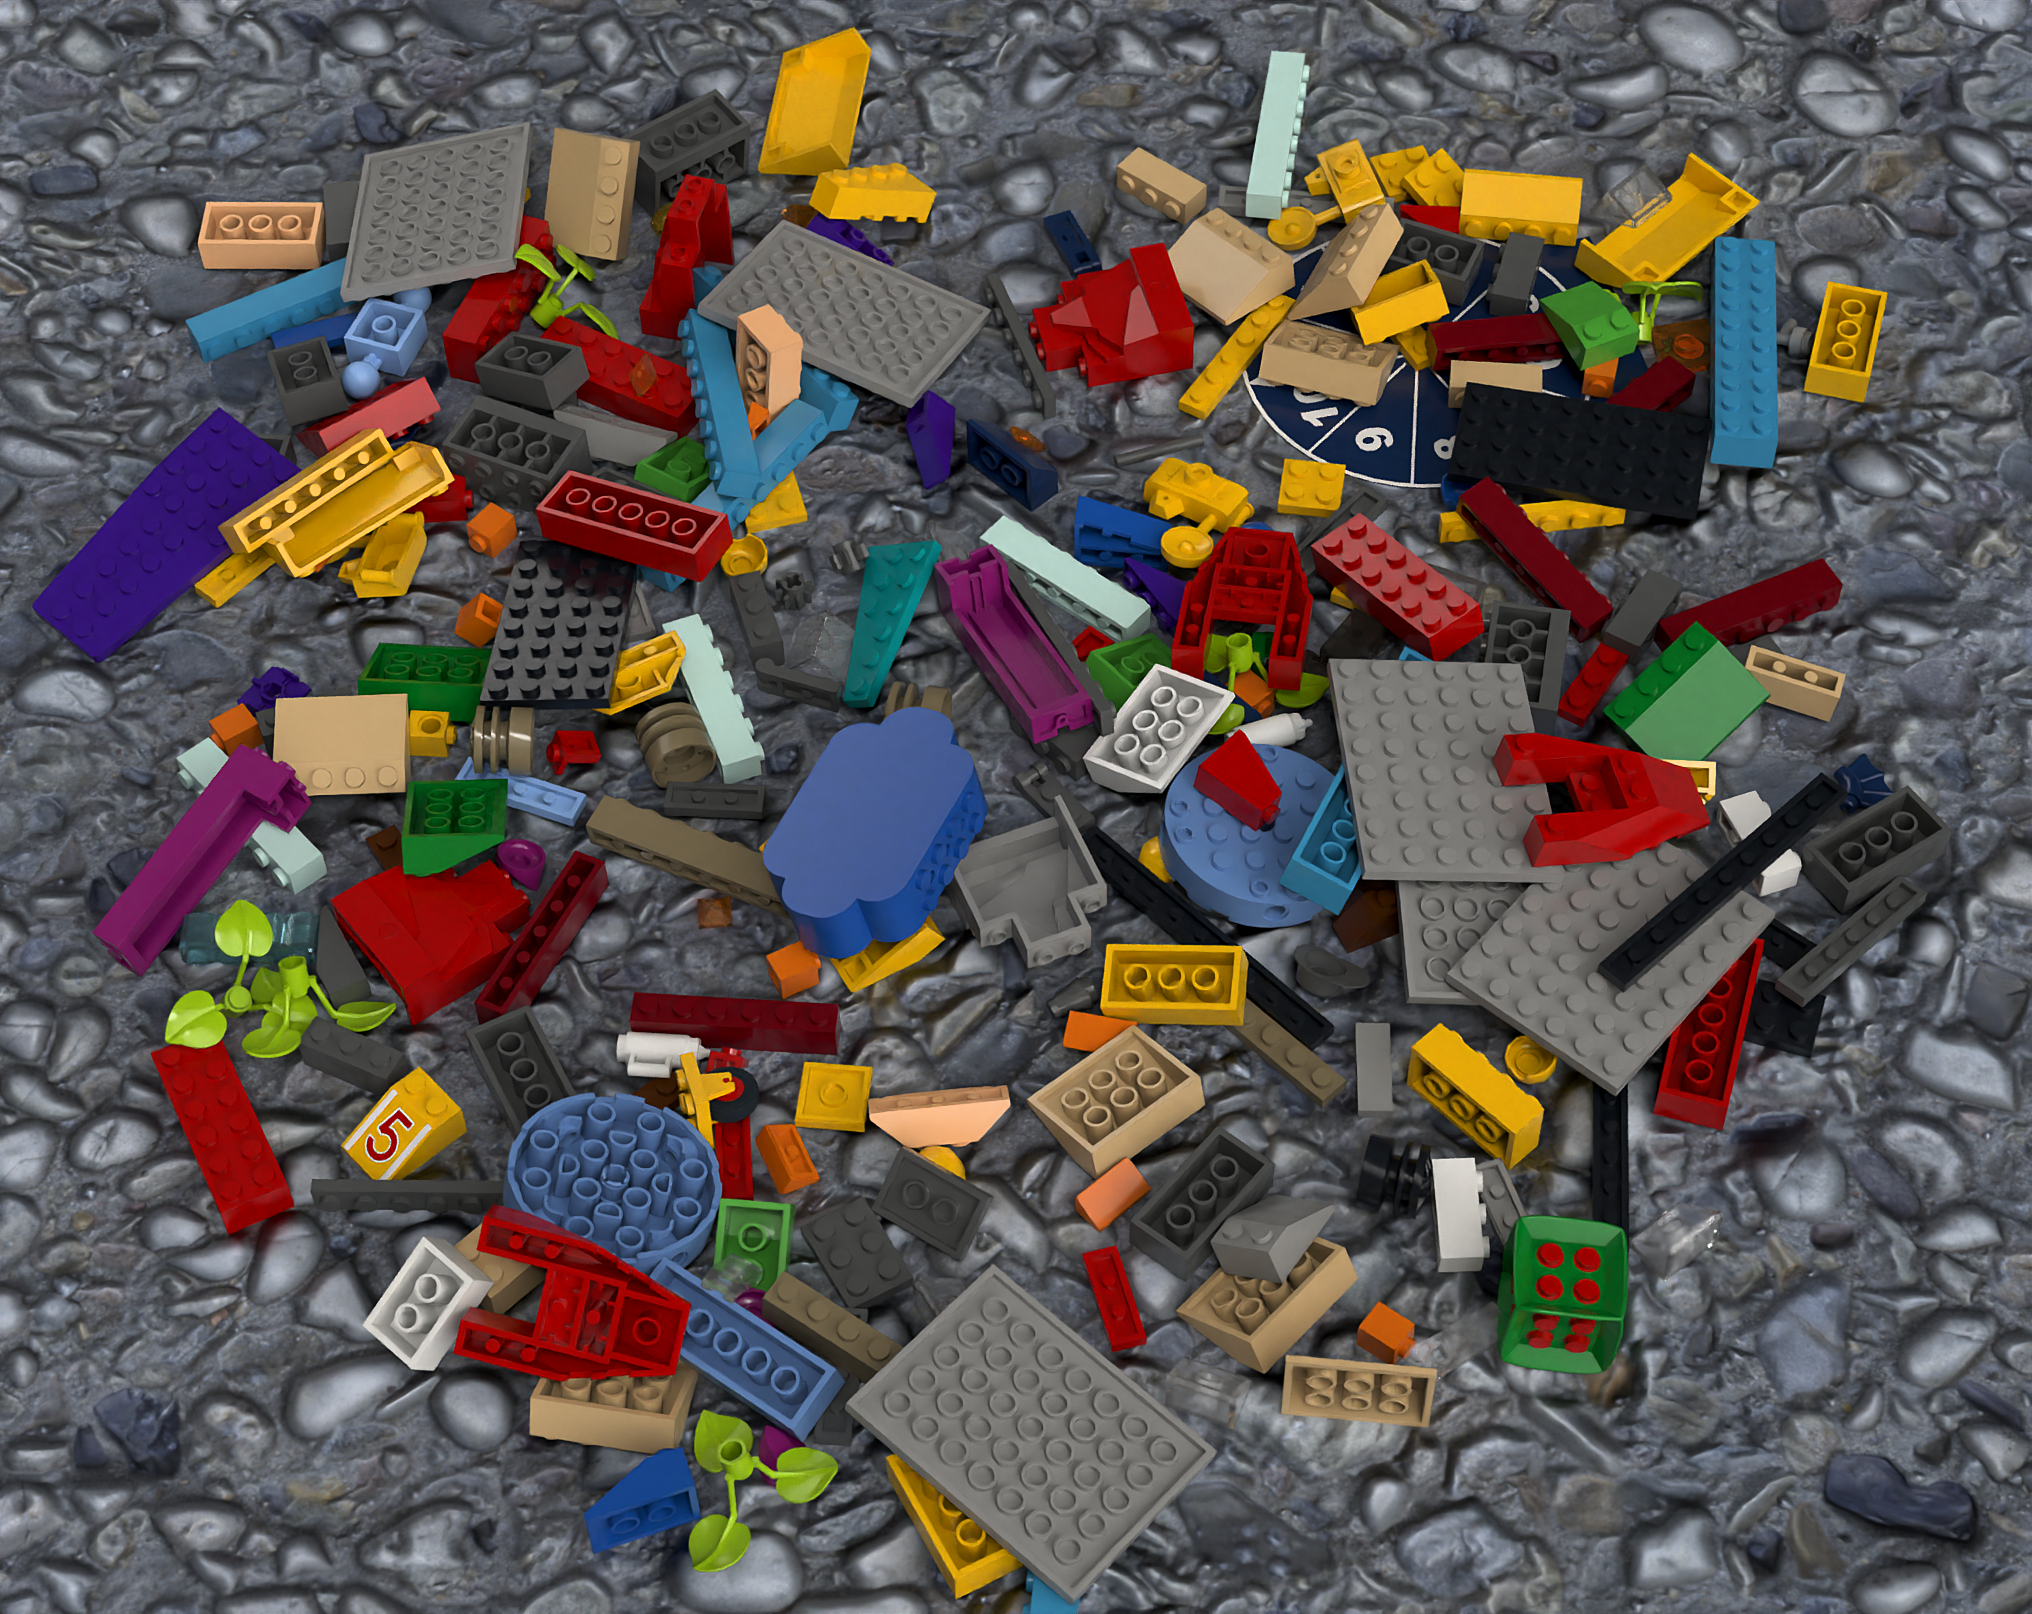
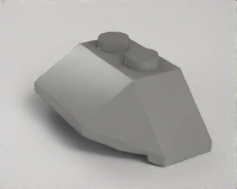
(615, 437)

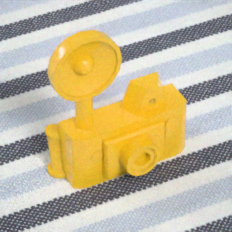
(1343, 174)
(1200, 496)
(388, 559)

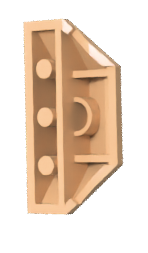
(940, 1115)

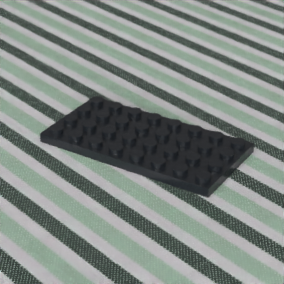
(1581, 450)
(560, 629)

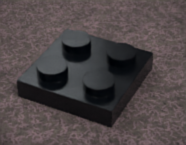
(1782, 1023)

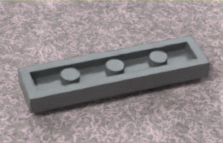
(836, 1424)

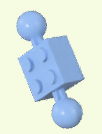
(384, 339)

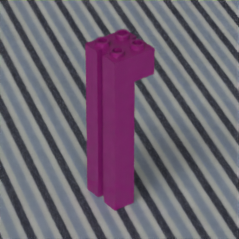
(1010, 645)
(198, 852)

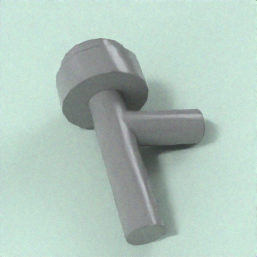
(1797, 338)

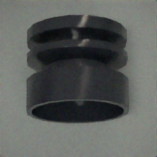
(1393, 1176)

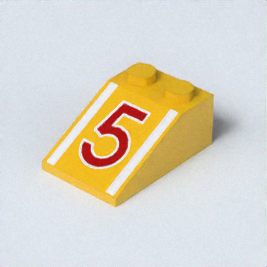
(405, 1128)

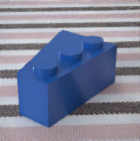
(1110, 534)

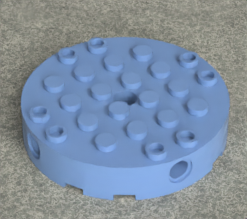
(1229, 863)
(618, 1177)

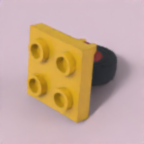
(715, 1097)

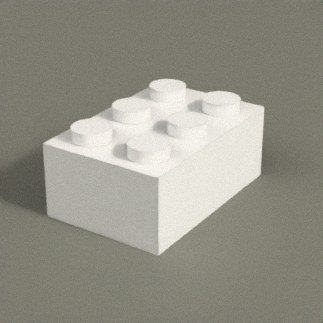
(426, 1303)

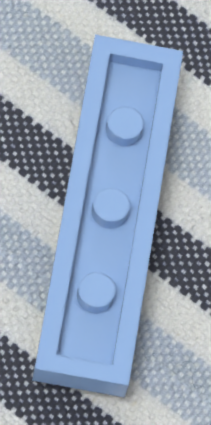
(533, 794)

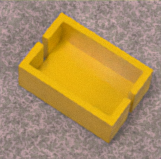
(1399, 303)

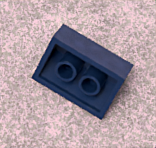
(1010, 464)

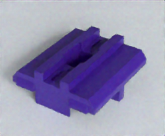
(273, 682)

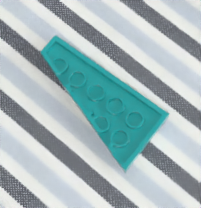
(888, 599)

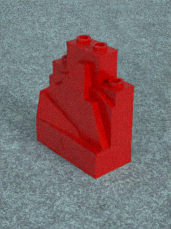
(693, 233)
(1118, 322)
(433, 932)

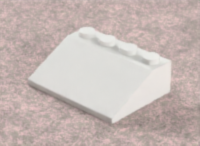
(1156, 731)

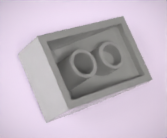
(1269, 1236)

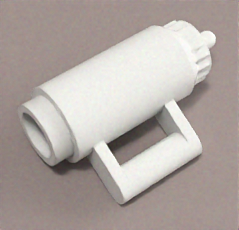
(1276, 730)
(656, 1053)

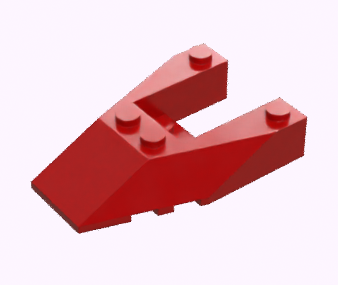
(1250, 580)
(1618, 796)
(592, 1314)

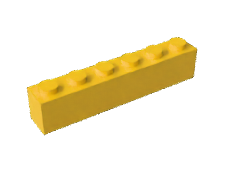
(306, 491)

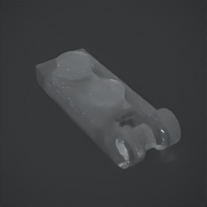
(731, 1277)
(1461, 1341)

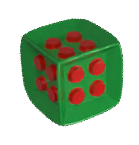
(1563, 1294)

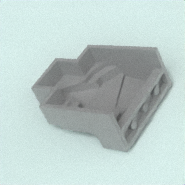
(1031, 889)

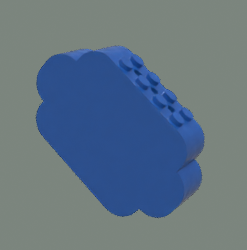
(876, 832)

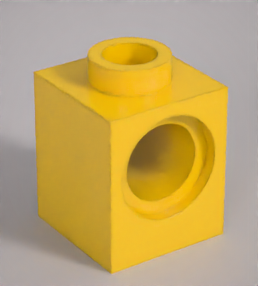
(431, 733)

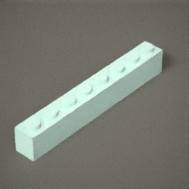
(1276, 135)

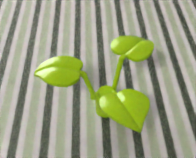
(1682, 288)
(551, 306)
(1238, 655)
(294, 982)
(196, 1018)
(725, 1445)

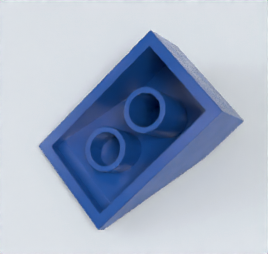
(645, 1502)

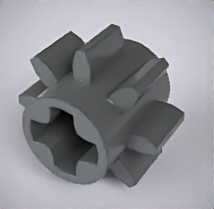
(848, 556)
(793, 591)

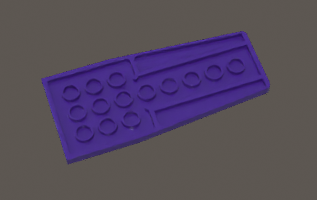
(161, 536)

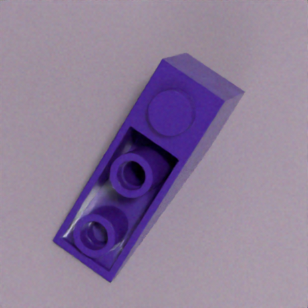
(845, 234)
(931, 435)
(1158, 589)

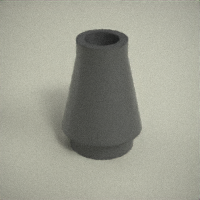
(1075, 996)

